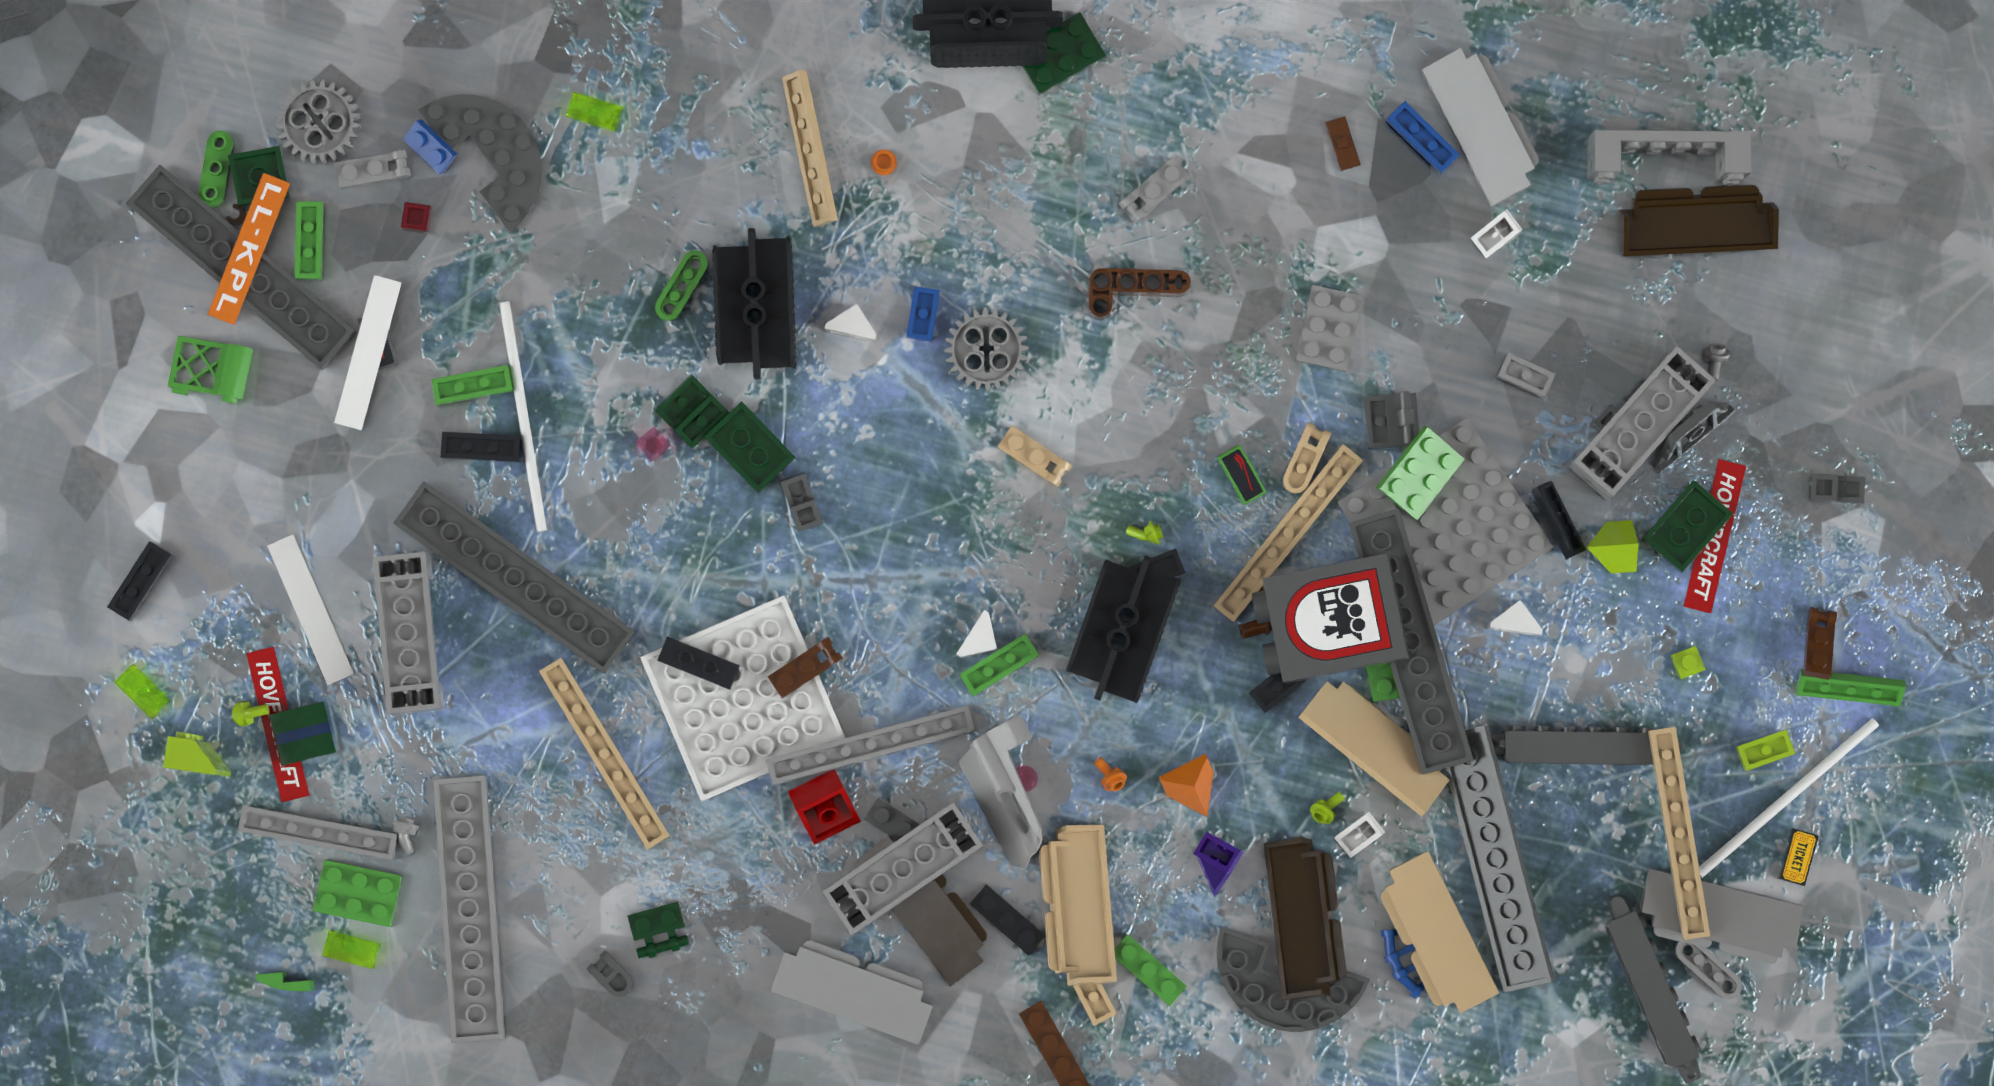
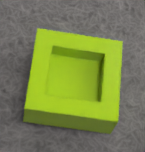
(1687, 662)

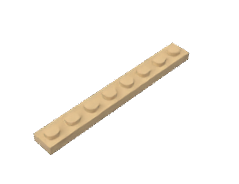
(1288, 532)
(604, 753)
(1679, 833)

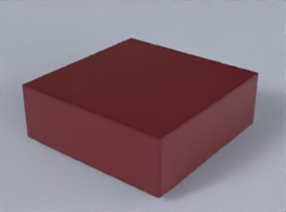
(416, 217)

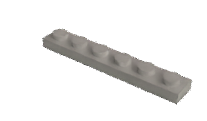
(318, 832)

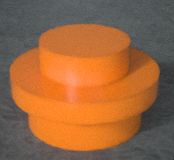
(883, 162)

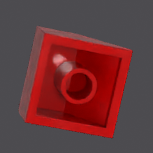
(824, 806)

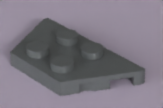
(1689, 433)

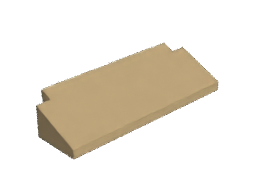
(1373, 744)
(1080, 905)
(1443, 945)

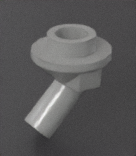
(1716, 355)
(404, 828)

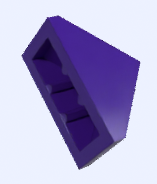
(1216, 860)

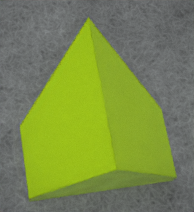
(1616, 546)

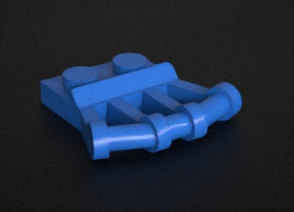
(1392, 957)

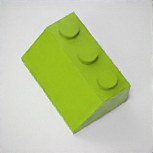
(192, 754)

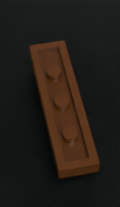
(1052, 1046)

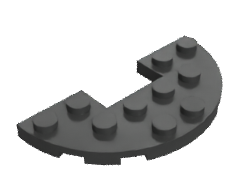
(505, 144)
(1259, 990)

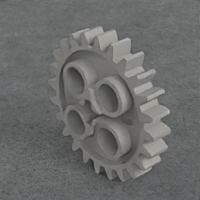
(300, 135)
(1009, 349)

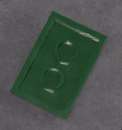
(1069, 52)
(750, 447)
(1687, 526)

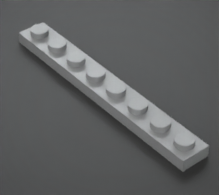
(870, 745)

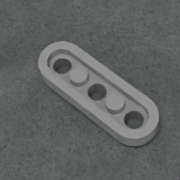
(1718, 974)

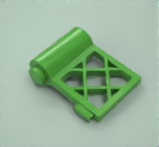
(230, 373)

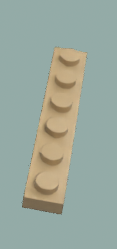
(809, 148)

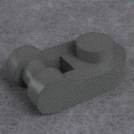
(617, 982)

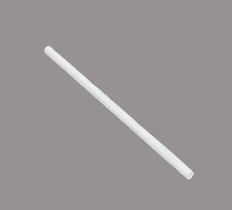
(523, 417)
(1787, 797)

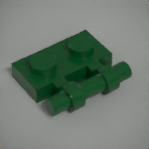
(654, 922)

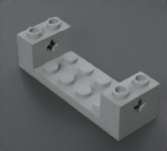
(1731, 149)
(1642, 423)
(407, 633)
(902, 868)

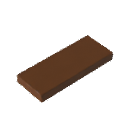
(1342, 143)

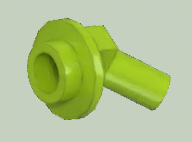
(1150, 533)
(244, 713)
(1324, 808)

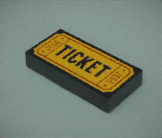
(1798, 857)

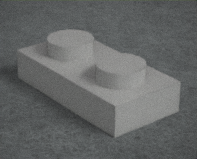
(1526, 375)

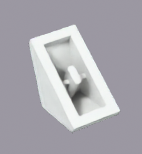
(1497, 233)
(852, 324)
(1516, 620)
(980, 638)
(1359, 834)

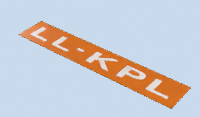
(248, 249)

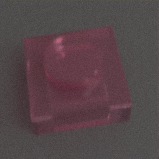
(653, 444)

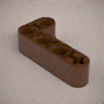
(1139, 288)

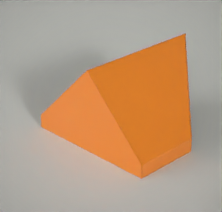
(1190, 784)

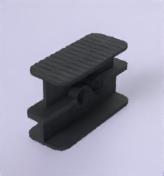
(987, 43)
(773, 338)
(1125, 668)

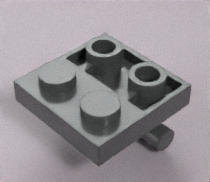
(1391, 420)

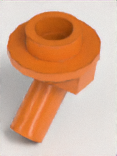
(1114, 778)

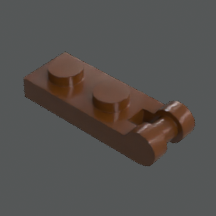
(1819, 644)
(804, 668)

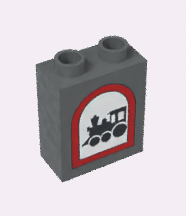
(1332, 619)

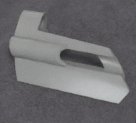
(992, 778)

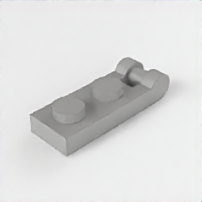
(372, 169)
(1155, 189)

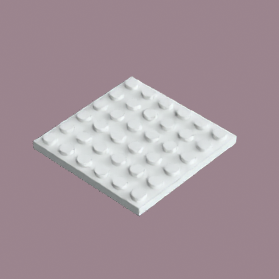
(734, 731)

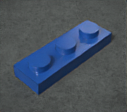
(1422, 137)

